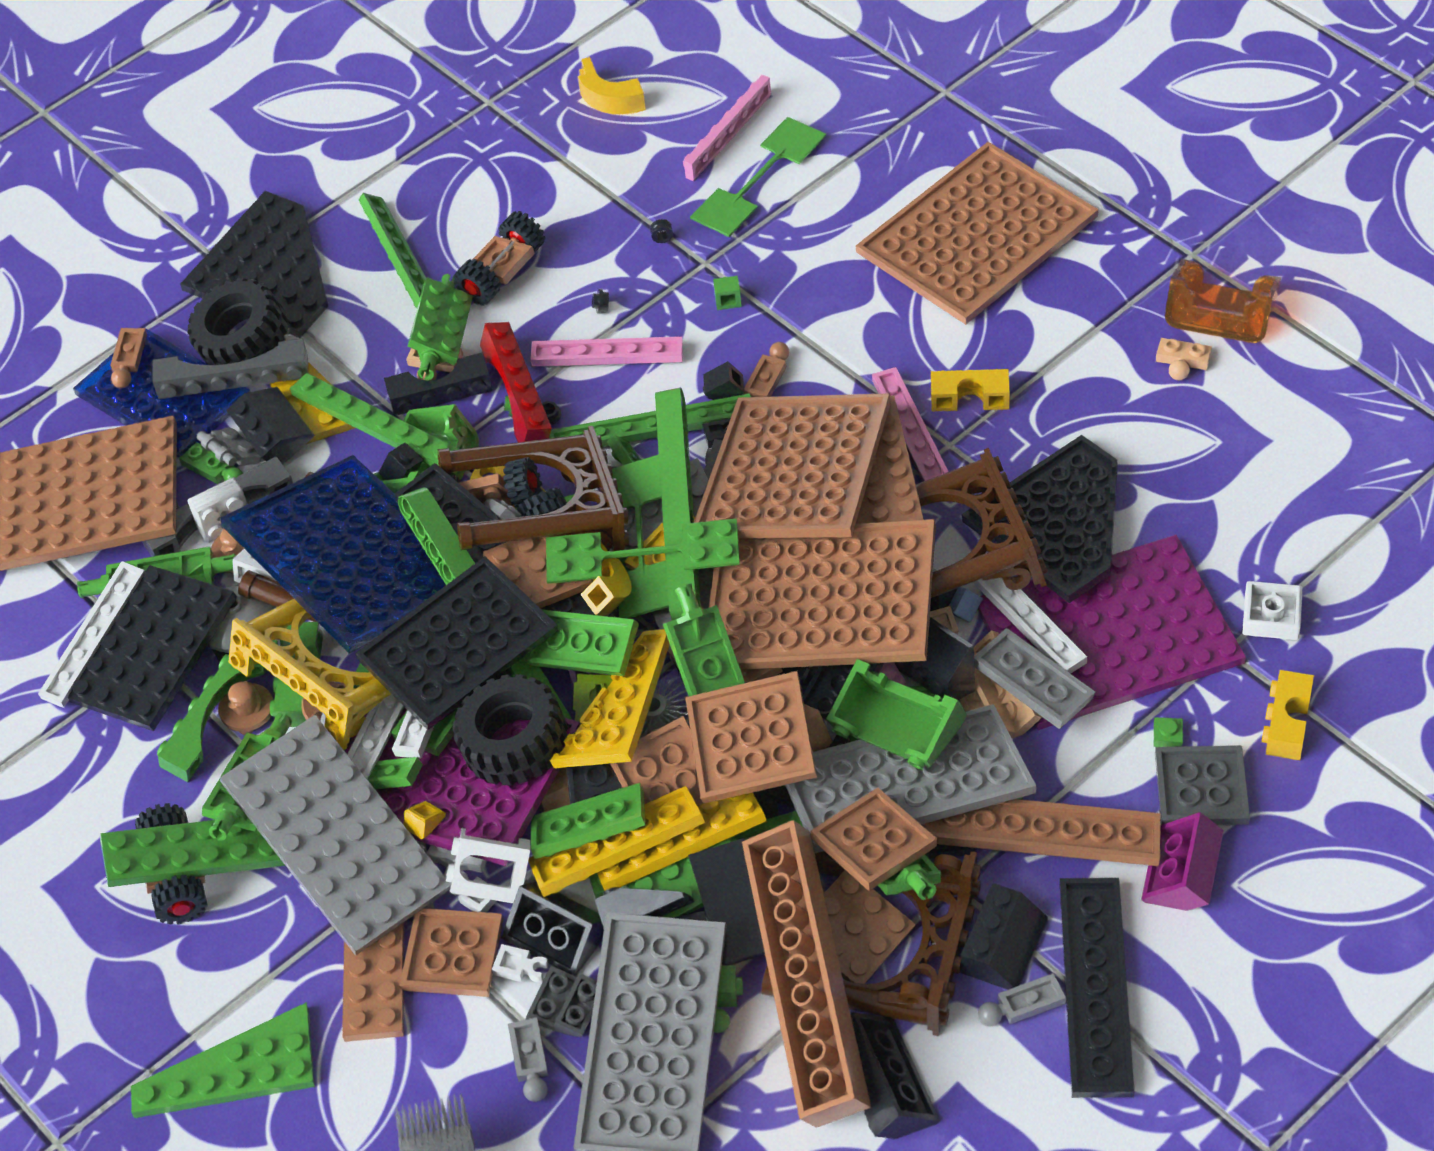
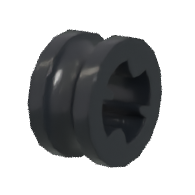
(660, 225)

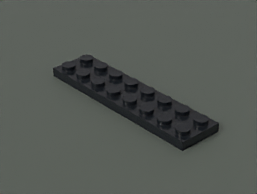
(1096, 988)

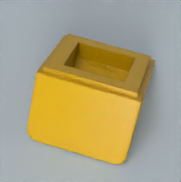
(422, 819)

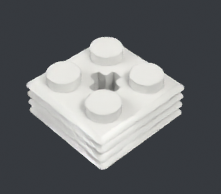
(213, 504)
(1272, 610)

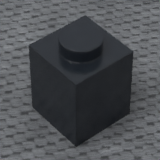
(723, 382)
(400, 463)

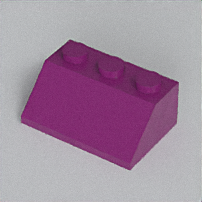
(1185, 865)

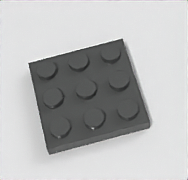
(1204, 782)

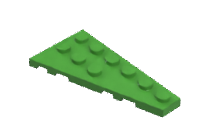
(250, 1065)

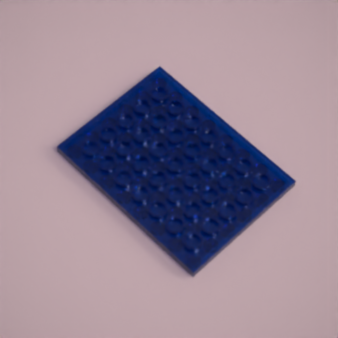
(339, 550)

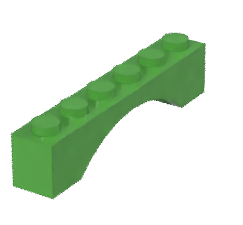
(183, 750)

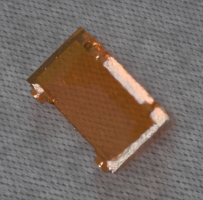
(1218, 308)

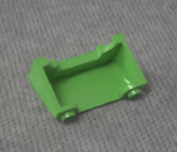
(443, 423)
(895, 716)

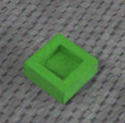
(1167, 732)

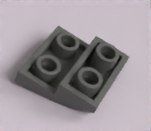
(564, 1002)

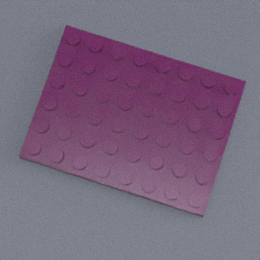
(1138, 627)
(468, 801)

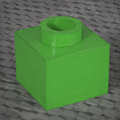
(727, 292)
(729, 987)

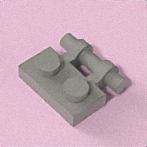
(229, 447)

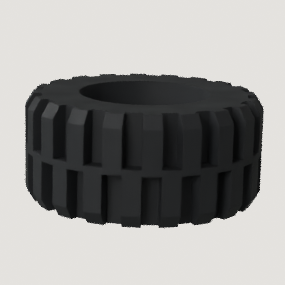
(226, 308)
(502, 703)

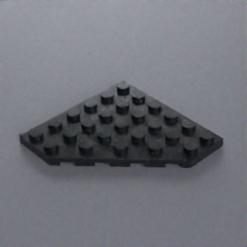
(274, 248)
(1070, 513)

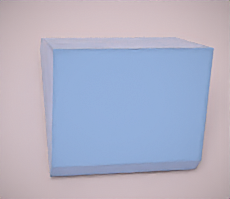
(965, 604)

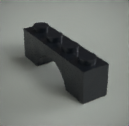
(466, 380)

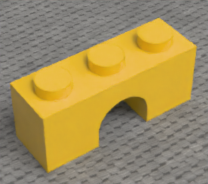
(988, 385)
(1285, 733)

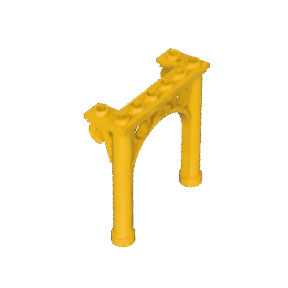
(305, 673)

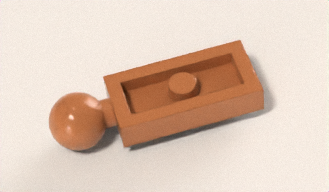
(127, 355)
(768, 371)

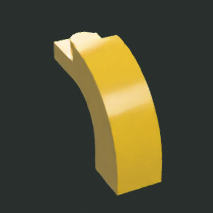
(608, 96)
(608, 590)

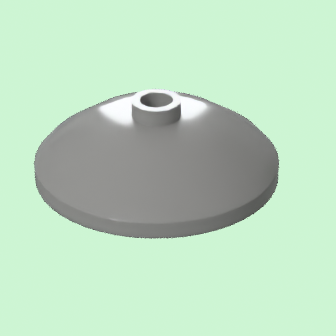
(242, 609)

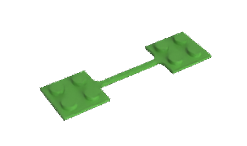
(728, 211)
(641, 484)
(581, 555)

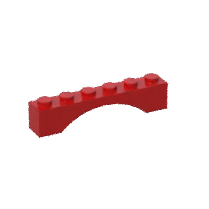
(503, 352)

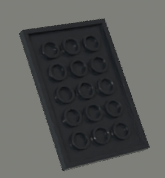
(456, 642)
(152, 647)

